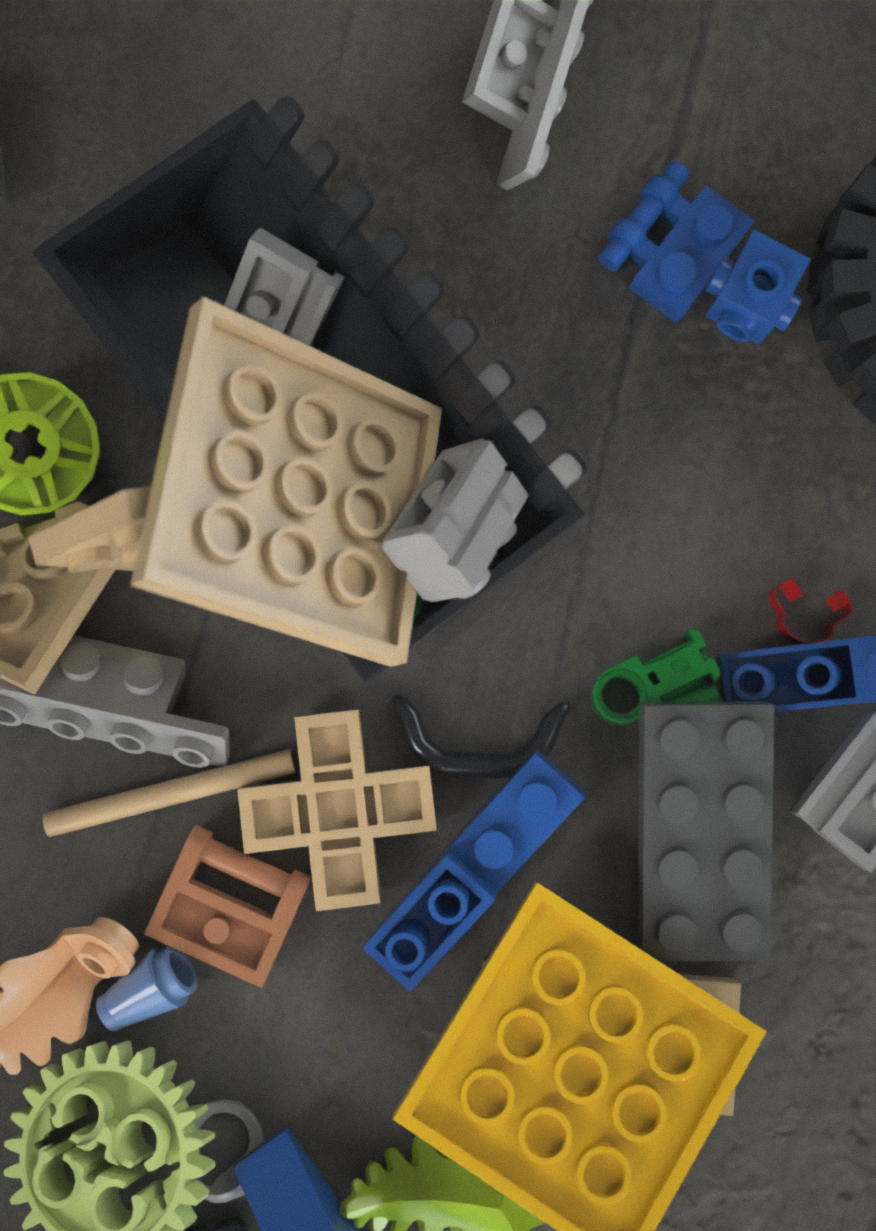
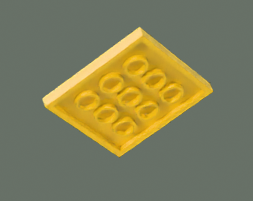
(579, 1073)

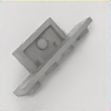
(523, 75)
(117, 699)

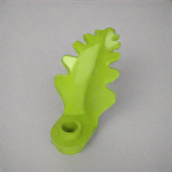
(433, 1193)

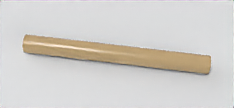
(169, 793)

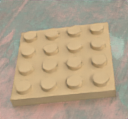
(283, 487)

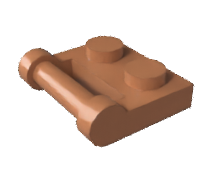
(217, 925)

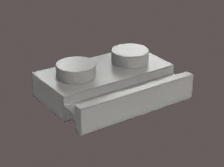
(282, 288)
(843, 796)

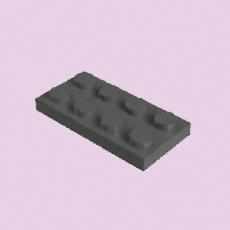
(705, 830)

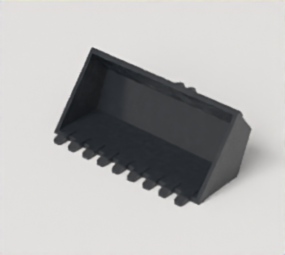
(181, 237)

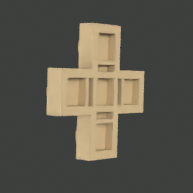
(337, 810)

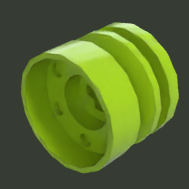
(66, 431)

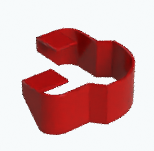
(793, 592)

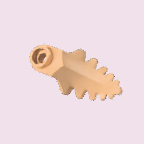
(53, 989)

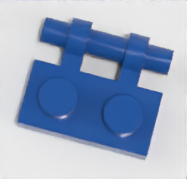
(690, 253)

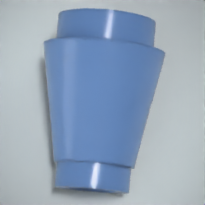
(153, 987)

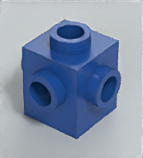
(756, 289)

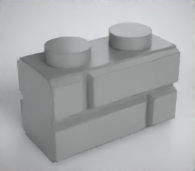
(456, 522)

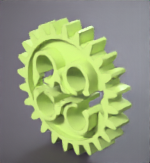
(111, 1149)

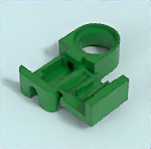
(678, 677)

